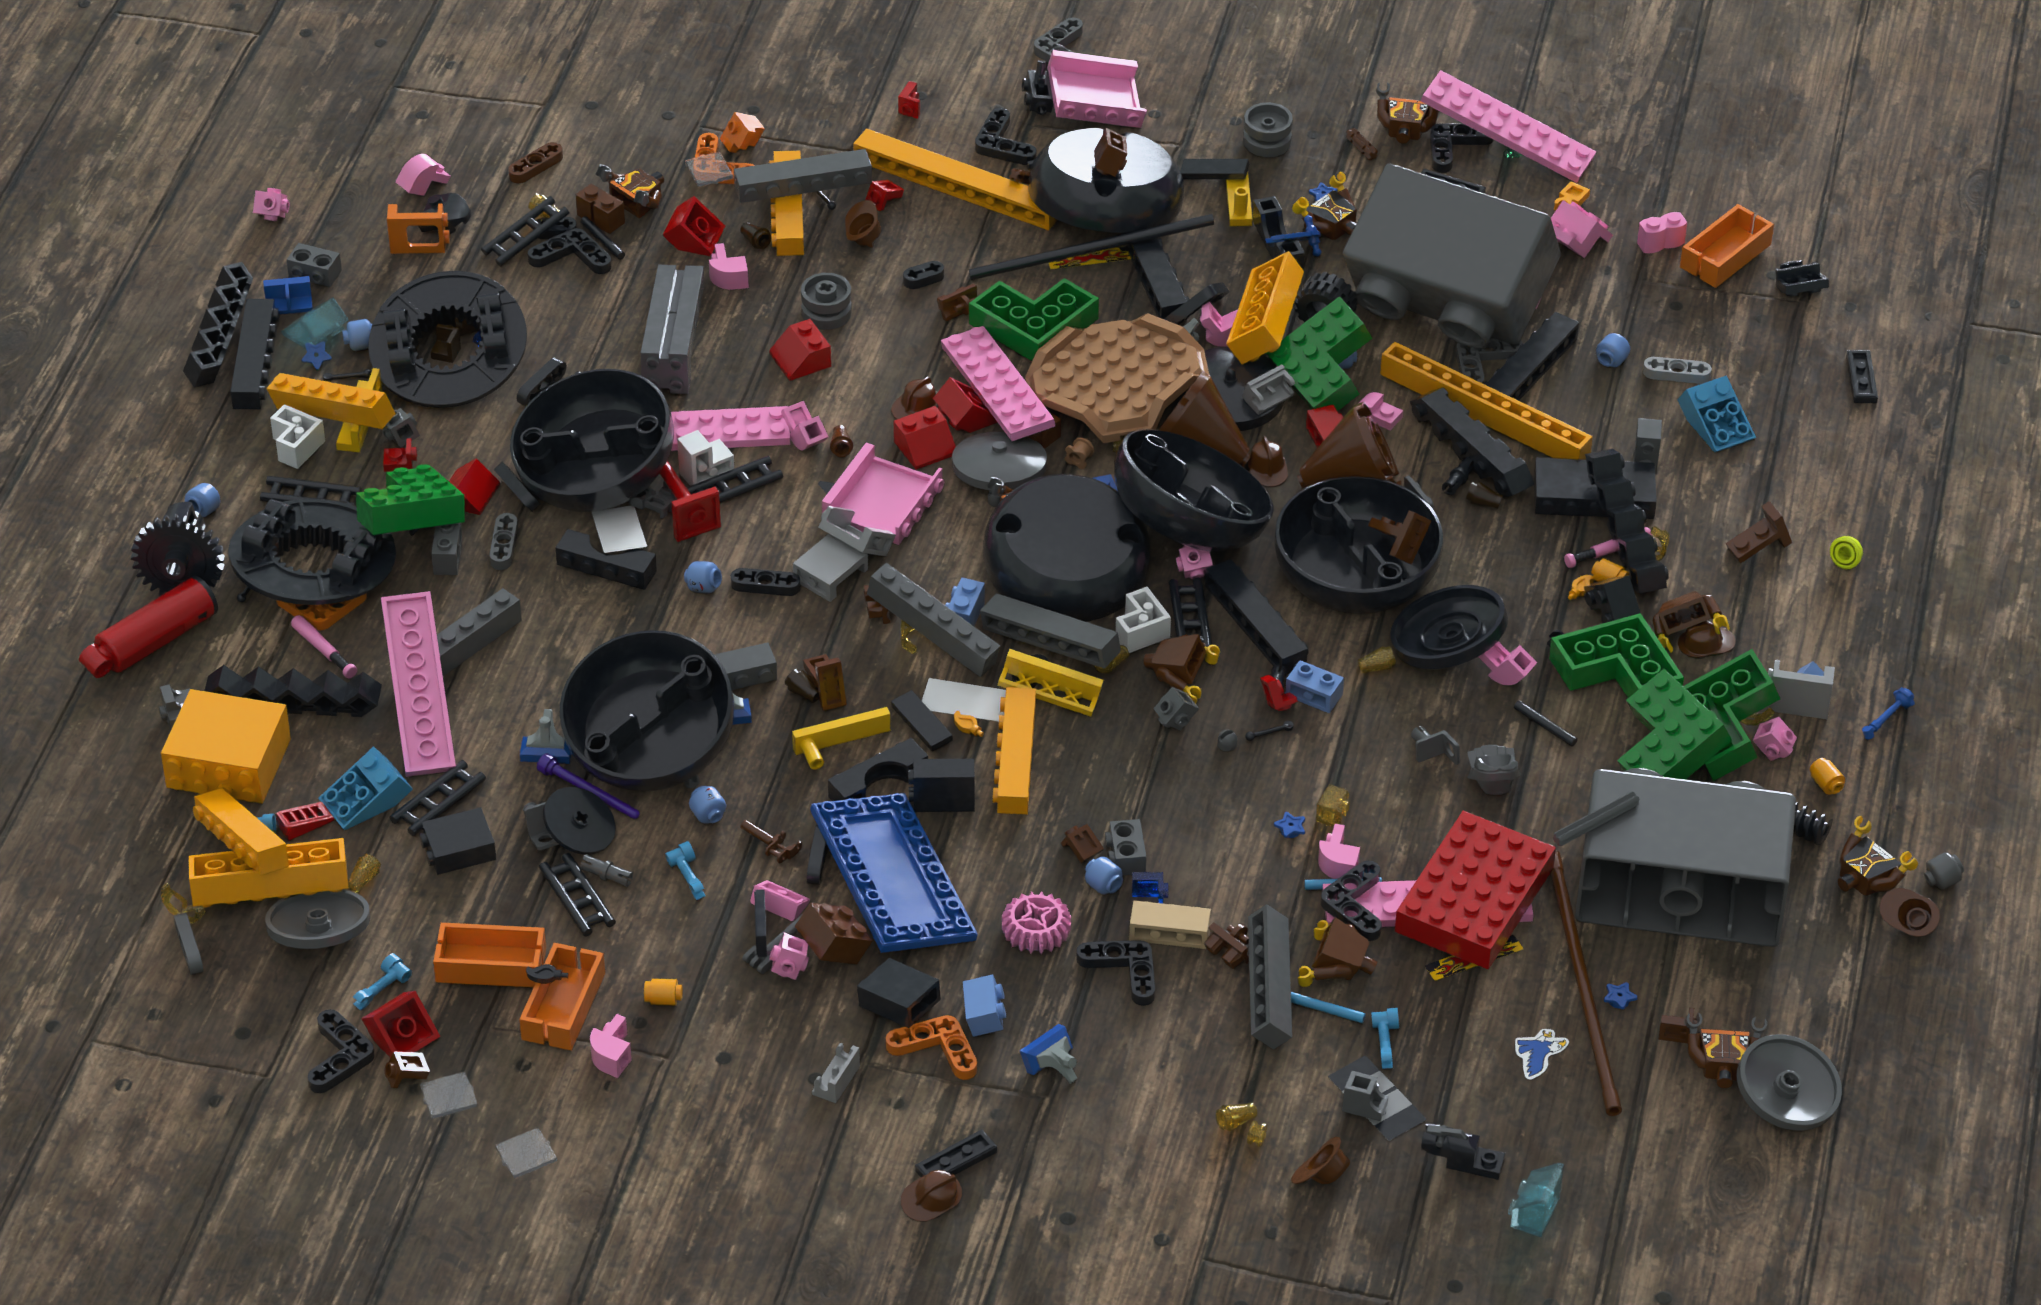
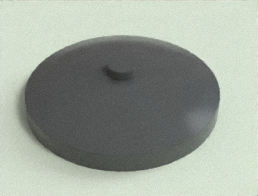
(997, 456)
(317, 919)
(1789, 1082)

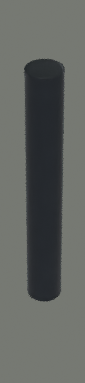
(602, 237)
(1545, 723)

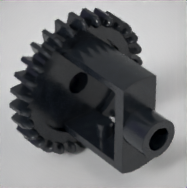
(177, 550)

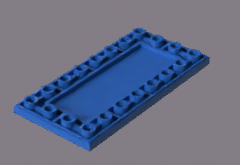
(893, 872)

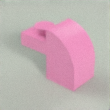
(419, 173)
(728, 272)
(1216, 326)
(1382, 413)
(803, 428)
(1505, 666)
(1335, 857)
(608, 1047)

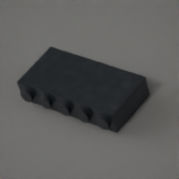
(1565, 489)

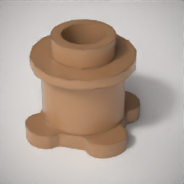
(1079, 452)

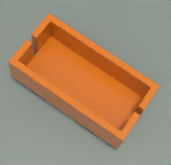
(1726, 245)
(488, 954)
(560, 1008)

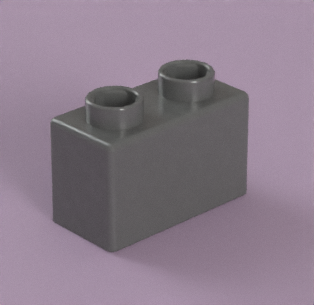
(1450, 257)
(1688, 858)

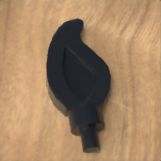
(545, 974)

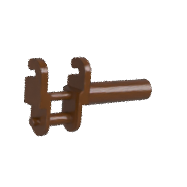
(773, 842)

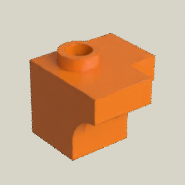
(741, 132)

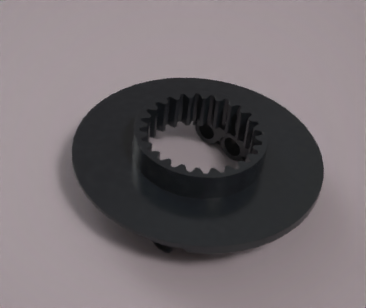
(434, 299)
(357, 569)

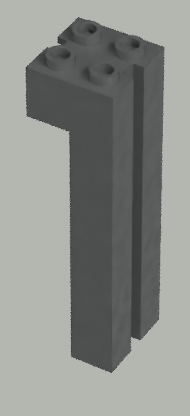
(672, 327)

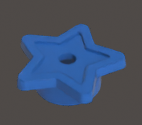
(1321, 191)
(322, 355)
(1290, 831)
(1619, 1001)

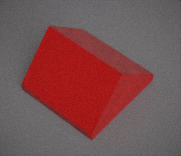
(476, 484)

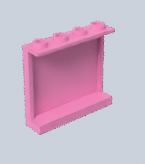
(1095, 89)
(883, 493)

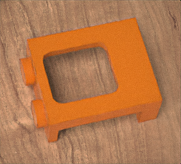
(397, 230)

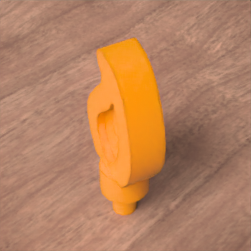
(1578, 586)
(967, 724)

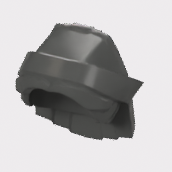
(1493, 768)

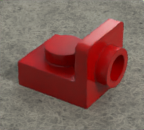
(909, 101)
(882, 191)
(400, 457)
(1273, 691)

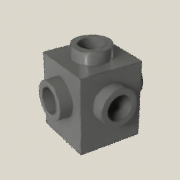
(400, 428)
(1175, 709)

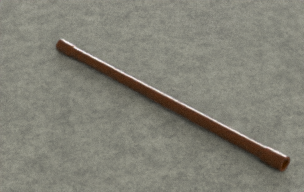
(1609, 1093)

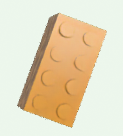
(226, 745)

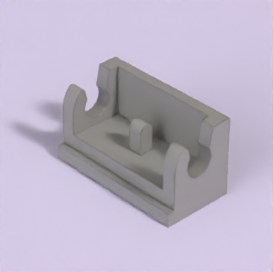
(1268, 389)
(837, 1074)

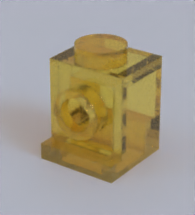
(1332, 806)

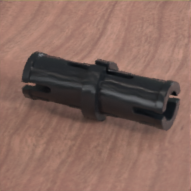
(1458, 476)

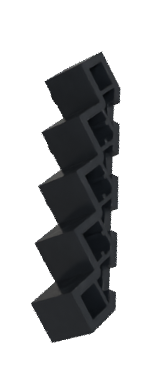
(218, 324)
(1473, 440)
(1626, 521)
(324, 694)

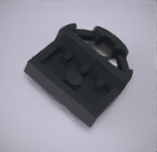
(454, 205)
(1796, 278)

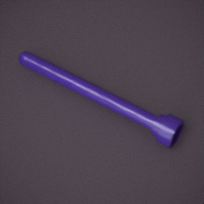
(549, 766)

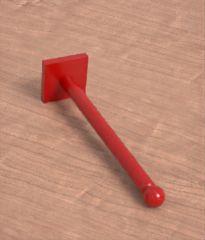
(694, 512)

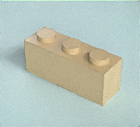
(1169, 924)

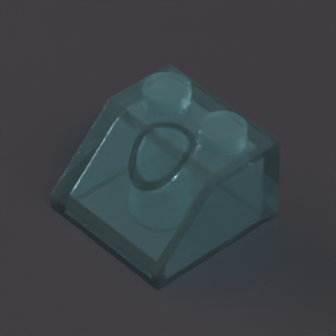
(317, 324)
(1537, 1199)

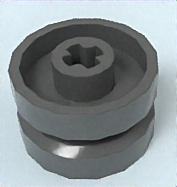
(1267, 129)
(826, 300)

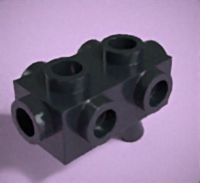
(1038, 90)

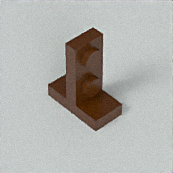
(1407, 535)
(1760, 535)
(828, 679)

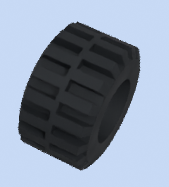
(1320, 292)

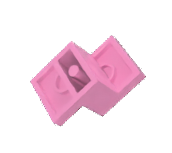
(1578, 228)

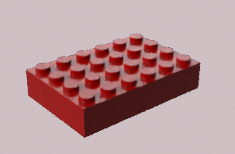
(1475, 889)

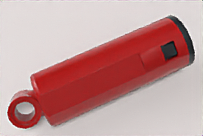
(150, 628)

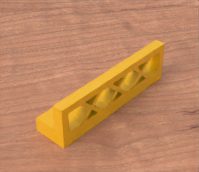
(353, 435)
(1052, 678)

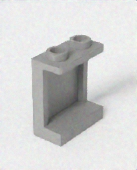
(871, 541)
(828, 565)
(1801, 692)

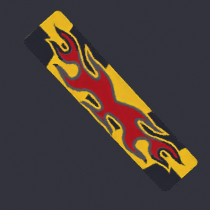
(1103, 256)
(1453, 964)

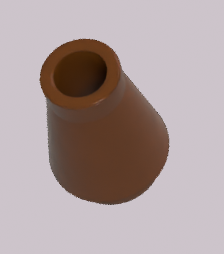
(841, 442)

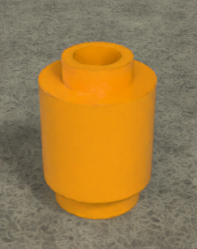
(1607, 569)
(1827, 776)
(663, 992)

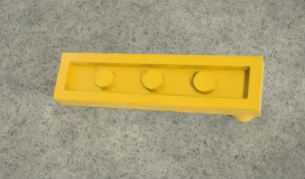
(1239, 202)
(839, 731)

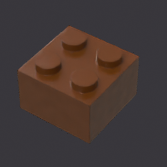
(833, 933)

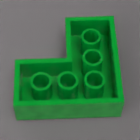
(1030, 323)
(1315, 351)
(410, 501)
(1609, 651)
(1732, 695)
(1680, 726)

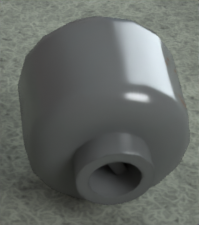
(1944, 871)

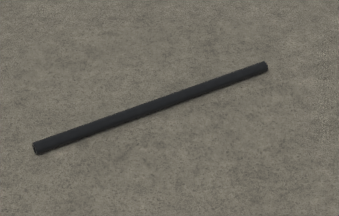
(1090, 247)

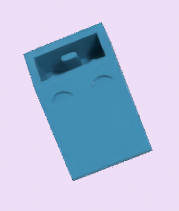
(1716, 414)
(365, 790)

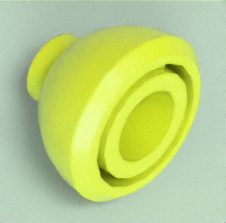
(1846, 552)

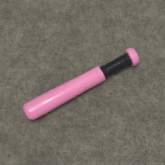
(1594, 552)
(307, 631)

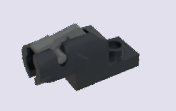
(1462, 1151)

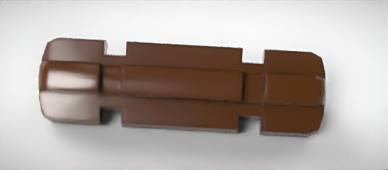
(1361, 143)
(1019, 176)

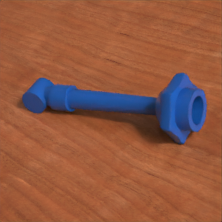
(1903, 698)

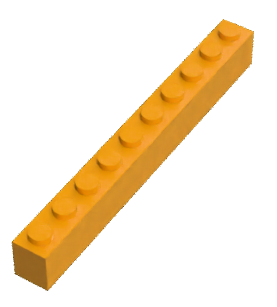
(952, 177)
(1486, 404)

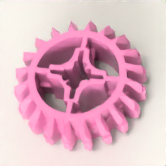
(1036, 922)

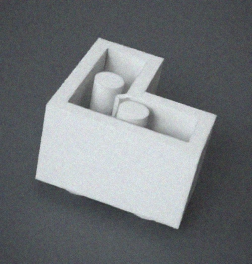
(296, 435)
(702, 459)
(1143, 622)

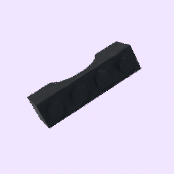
(1269, 222)
(629, 568)
(889, 764)

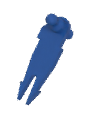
(1311, 235)

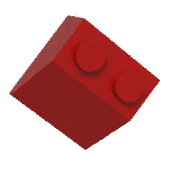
(694, 228)
(801, 350)
(963, 406)
(924, 437)
(401, 1025)

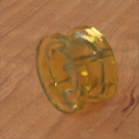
(1257, 1133)

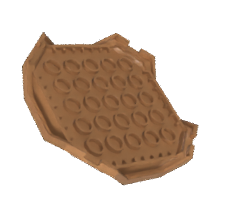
(1116, 373)

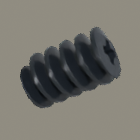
(1811, 826)

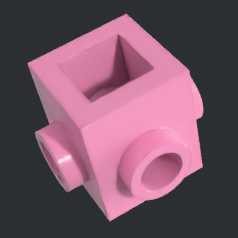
(271, 204)
(1193, 562)
(1775, 739)
(789, 956)

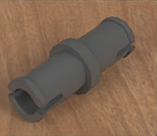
(606, 870)

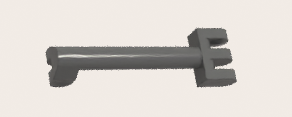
(763, 963)

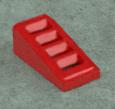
(291, 824)

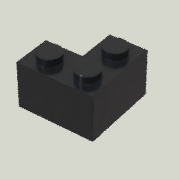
(1613, 597)

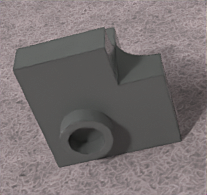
(172, 703)
(1363, 1096)

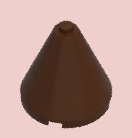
(1205, 418)
(1351, 449)

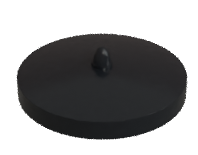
(1231, 379)
(1449, 627)

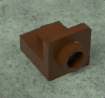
(1082, 842)
(1674, 1029)
(406, 1065)

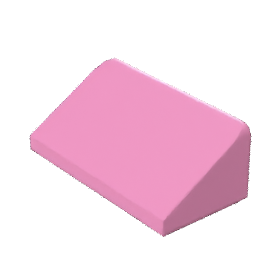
(781, 900)

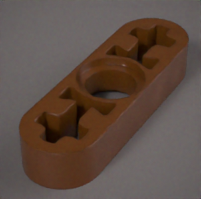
(523, 169)

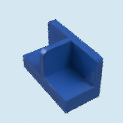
(289, 294)

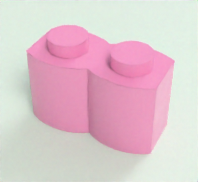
(1662, 232)

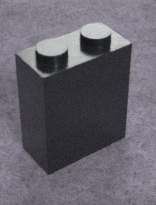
(942, 785)
(458, 841)
(898, 992)

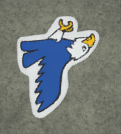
(1537, 1050)

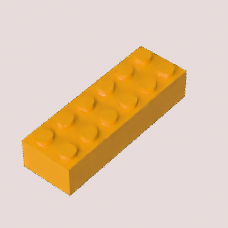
(1265, 308)
(229, 879)

